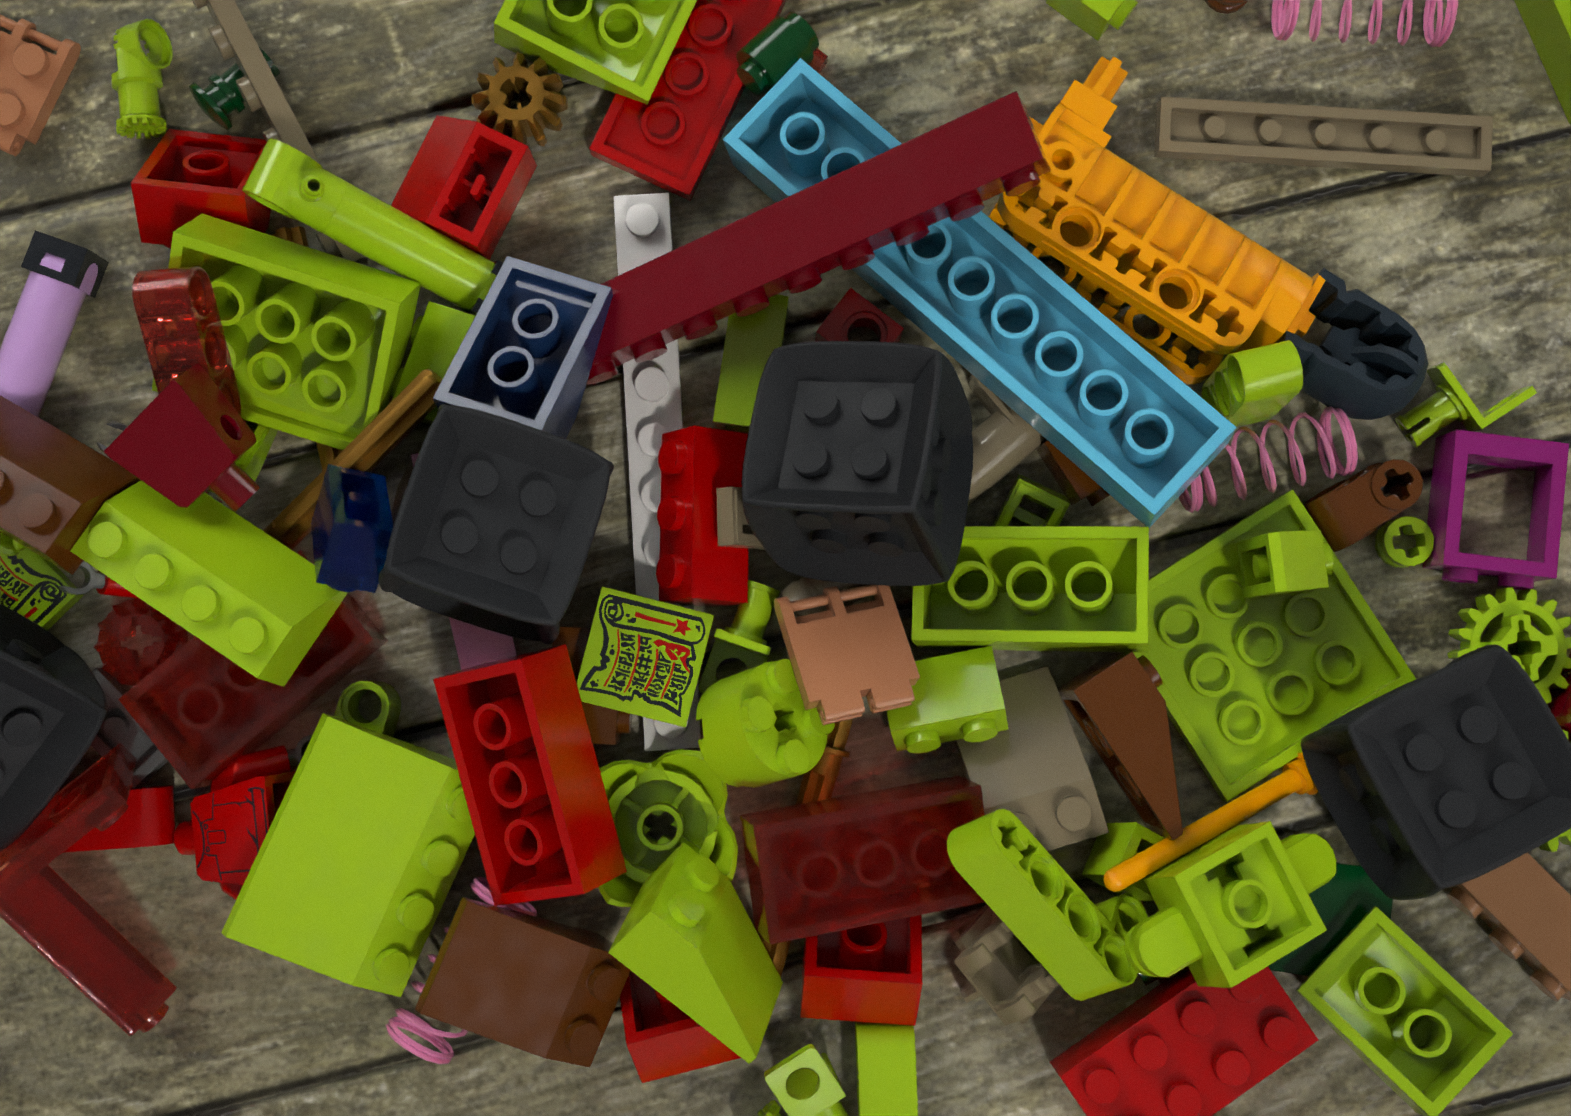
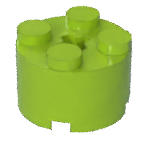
(759, 727)

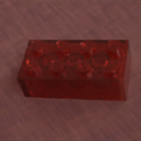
(211, 710)
(857, 858)

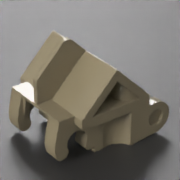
(1000, 968)

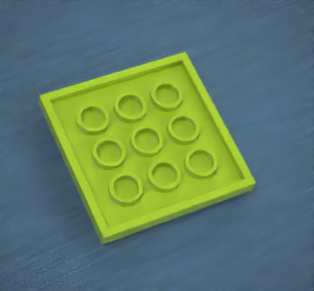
(1265, 669)

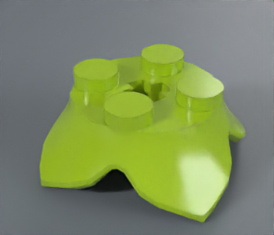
(674, 784)

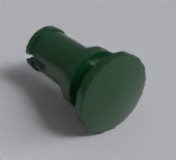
(223, 94)

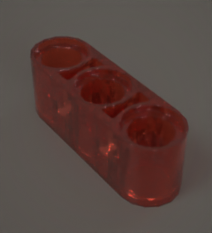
(183, 327)

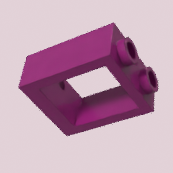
(1446, 501)

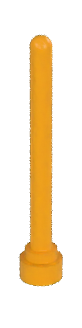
(1293, 779)

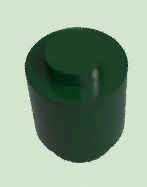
(775, 51)

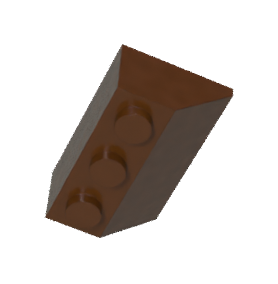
(51, 485)

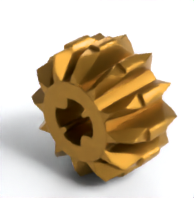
(513, 83)

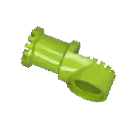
(140, 78)

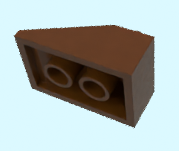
(1129, 730)
(524, 982)

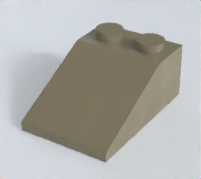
(1036, 765)

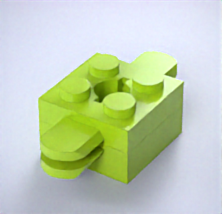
(1232, 906)

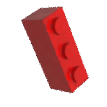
(690, 561)

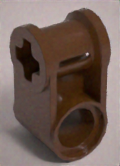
(1358, 506)

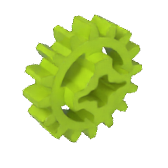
(1510, 622)

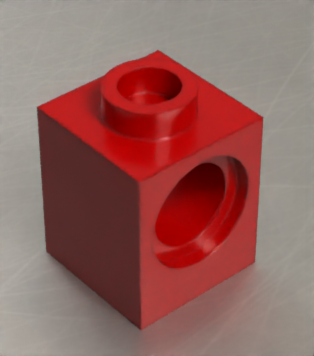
(856, 312)

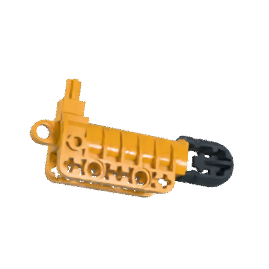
(1196, 270)

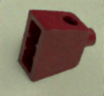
(188, 443)

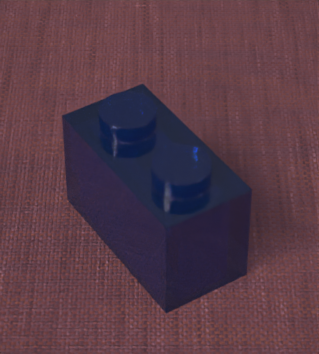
(351, 529)

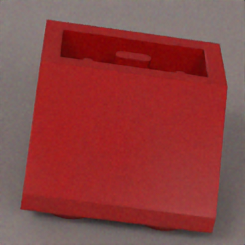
(466, 182)

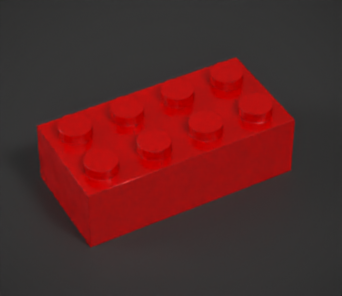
(530, 777)
(1185, 1049)

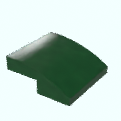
(1341, 907)

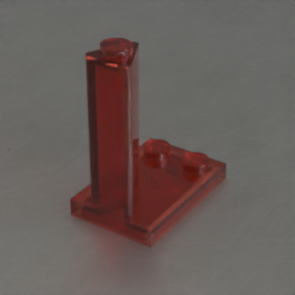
(64, 923)

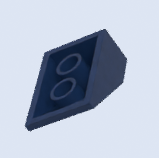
(529, 347)

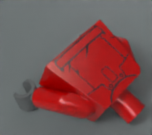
(237, 814)

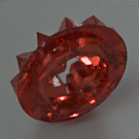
(121, 624)

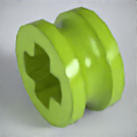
(1410, 526)

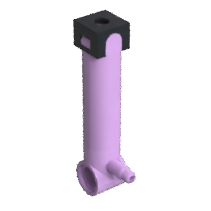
(45, 316)

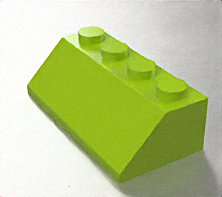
(212, 577)
(1040, 591)

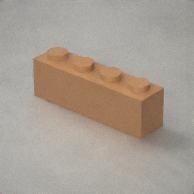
(1527, 919)

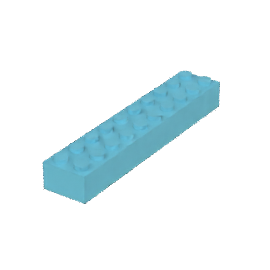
(999, 311)

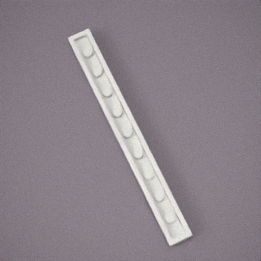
(652, 409)

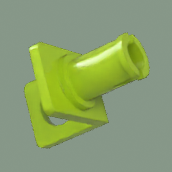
(1453, 403)
(745, 636)
(807, 1084)

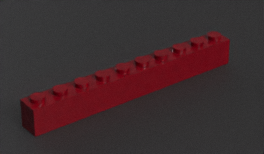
(820, 229)

